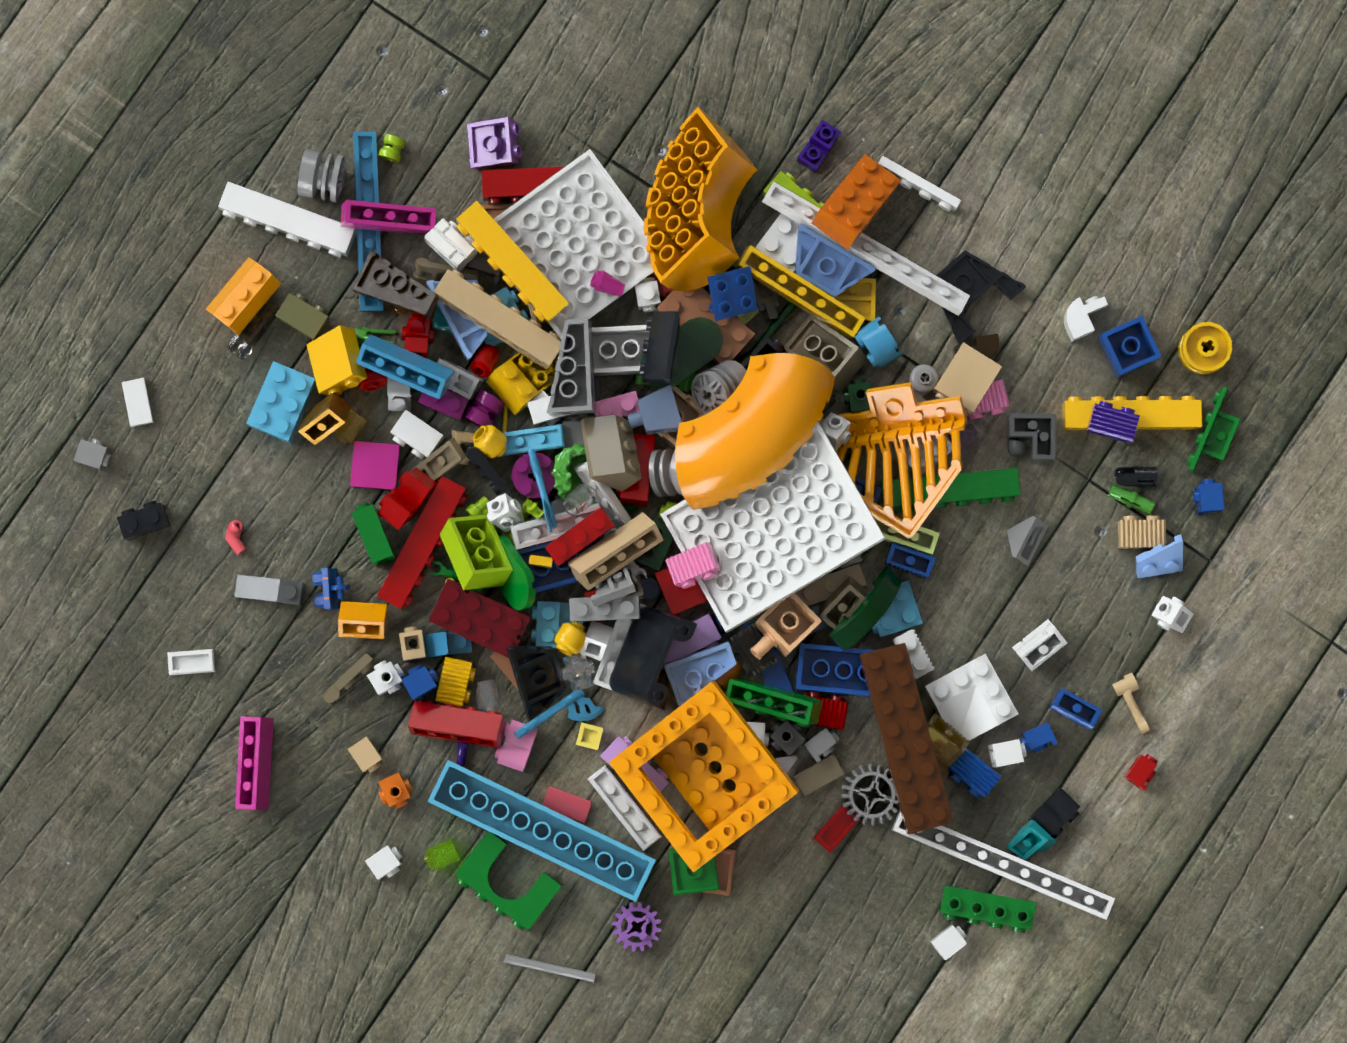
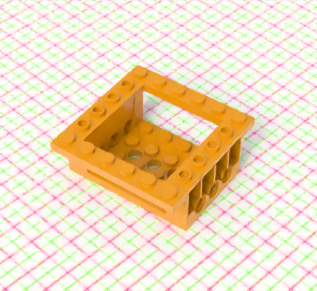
(744, 759)

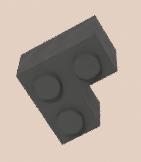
(1040, 431)

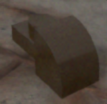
(985, 345)

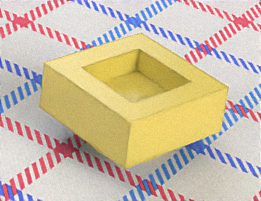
(589, 736)

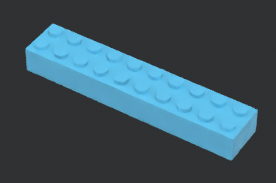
(541, 830)

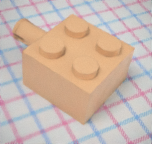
(784, 626)

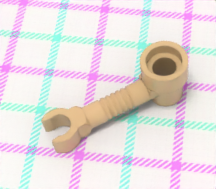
(1126, 687)

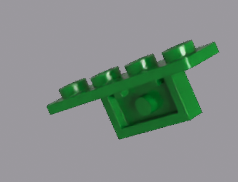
(1217, 435)

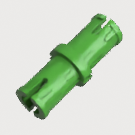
(1131, 499)

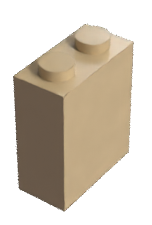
(968, 377)

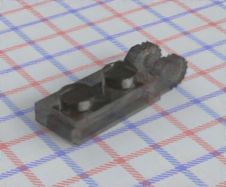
(253, 331)

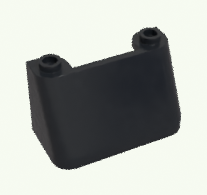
(645, 653)

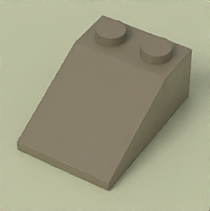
(829, 348)

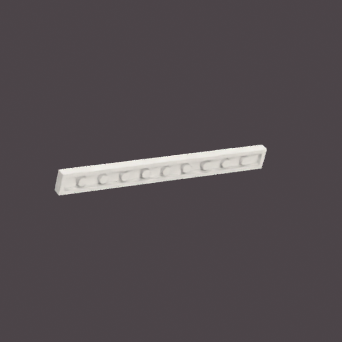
(872, 252)

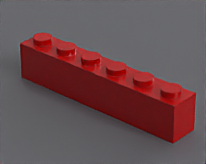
(421, 543)

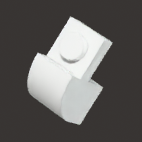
(1076, 317)

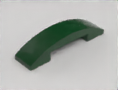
(869, 612)

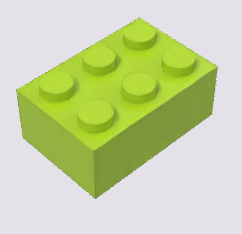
(476, 552)

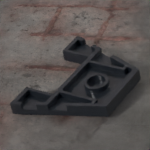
(974, 278)

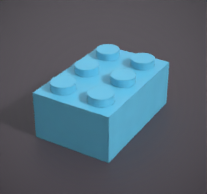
(282, 402)

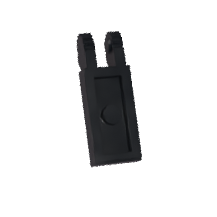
(486, 469)

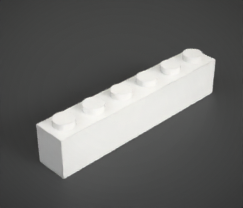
(287, 219)

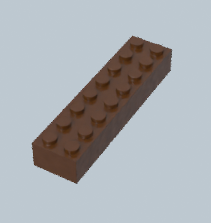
(905, 738)

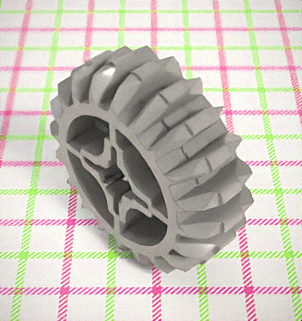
(852, 789)

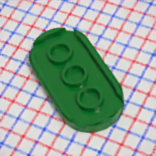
(518, 586)

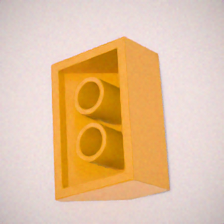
(243, 296)

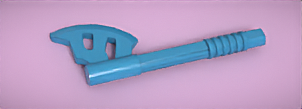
(547, 508)
(568, 701)

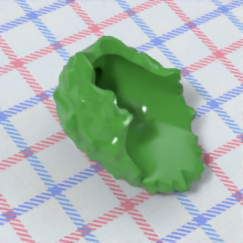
(565, 476)

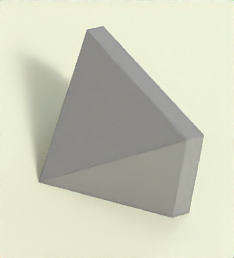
(1025, 538)

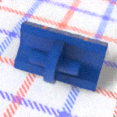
(332, 588)

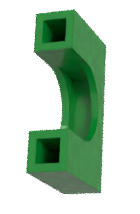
(476, 875)

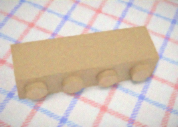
(615, 551)

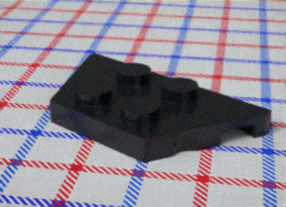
(536, 676)

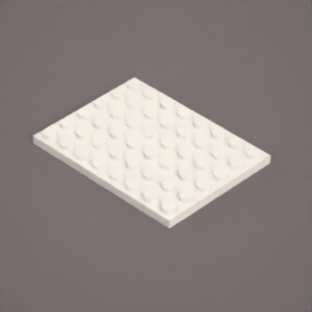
(778, 533)

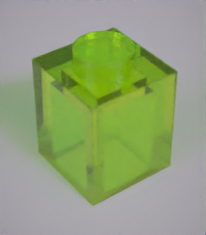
(441, 855)

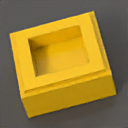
(540, 561)

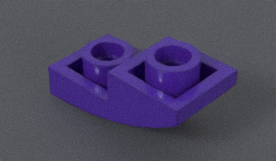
(818, 146)

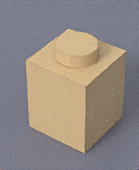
(366, 755)

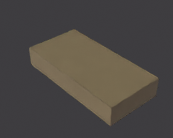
(818, 775)

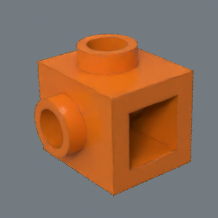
(387, 786)

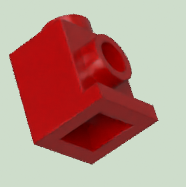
(1141, 771)

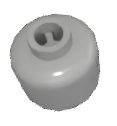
(925, 387)

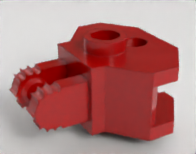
(418, 335)

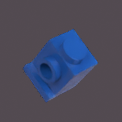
(1038, 737)

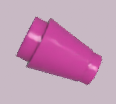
(606, 283)

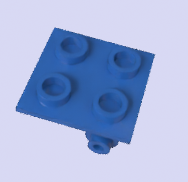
(732, 293)

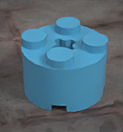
(879, 343)

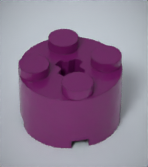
(526, 485)

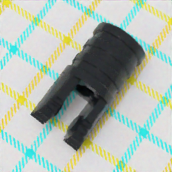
(1136, 476)

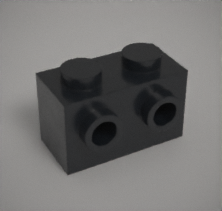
(143, 521)

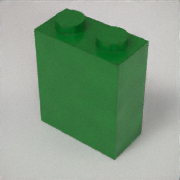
(373, 534)

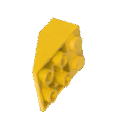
(521, 381)

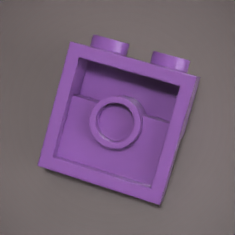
(494, 143)

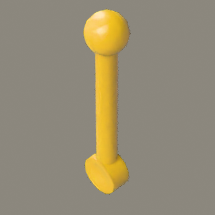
(505, 417)

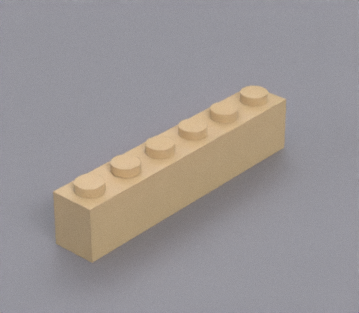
(498, 319)

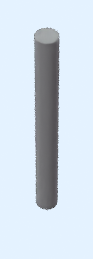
(550, 968)

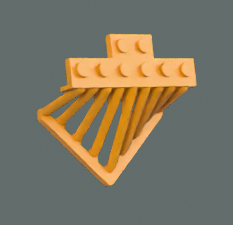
(898, 417)

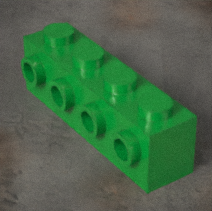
(774, 701)
(987, 907)

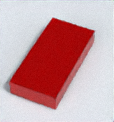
(836, 829)

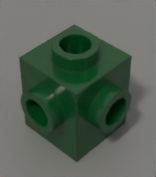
(855, 403)

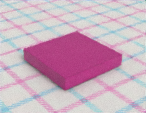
(375, 465)

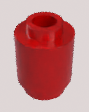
(485, 361)

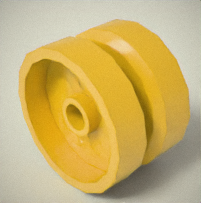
(1218, 345)

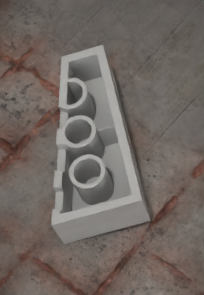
(574, 376)

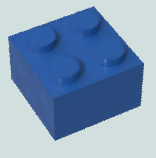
(1129, 347)

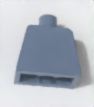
(657, 412)

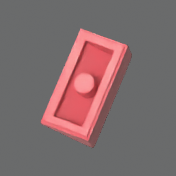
(567, 804)

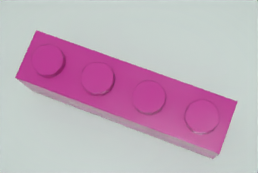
(387, 217)
(254, 763)

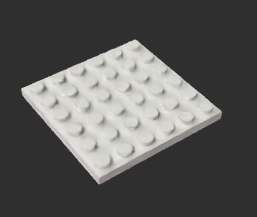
(577, 227)

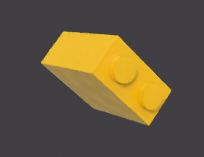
(334, 361)

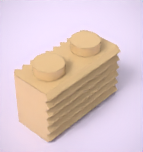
(1141, 533)

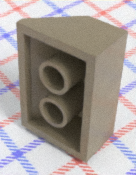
(611, 451)

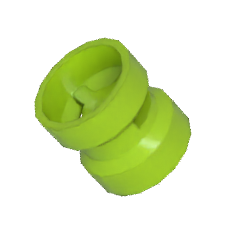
(392, 148)

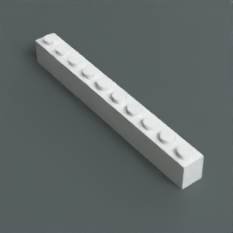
(1011, 868)

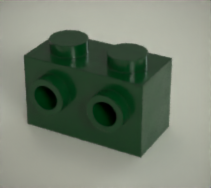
(655, 556)

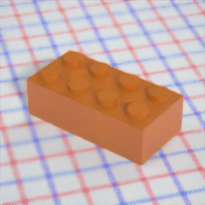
(856, 201)

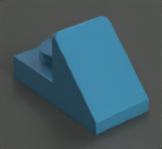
(446, 644)

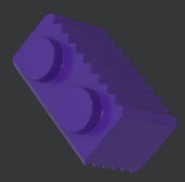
(1113, 422)

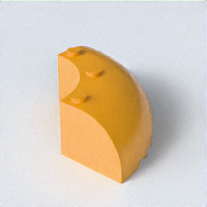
(695, 204)
(752, 429)

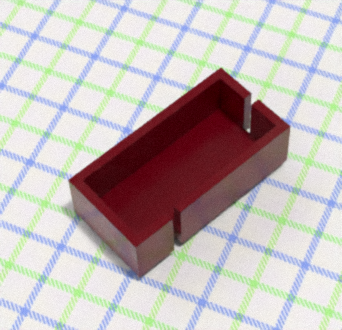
(479, 618)

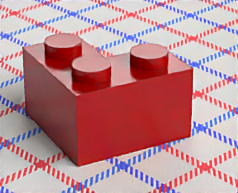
(406, 501)

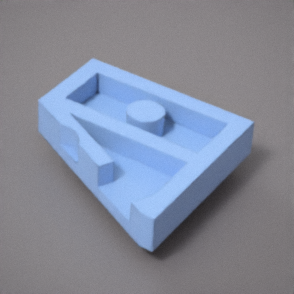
(1161, 559)

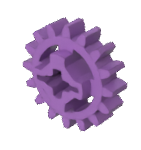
(646, 939)

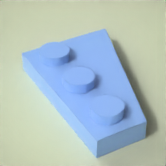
(697, 670)

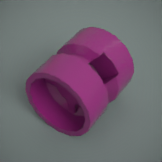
(484, 410)

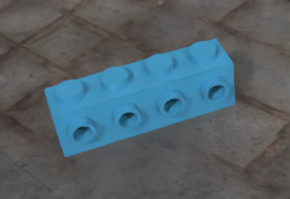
(404, 366)

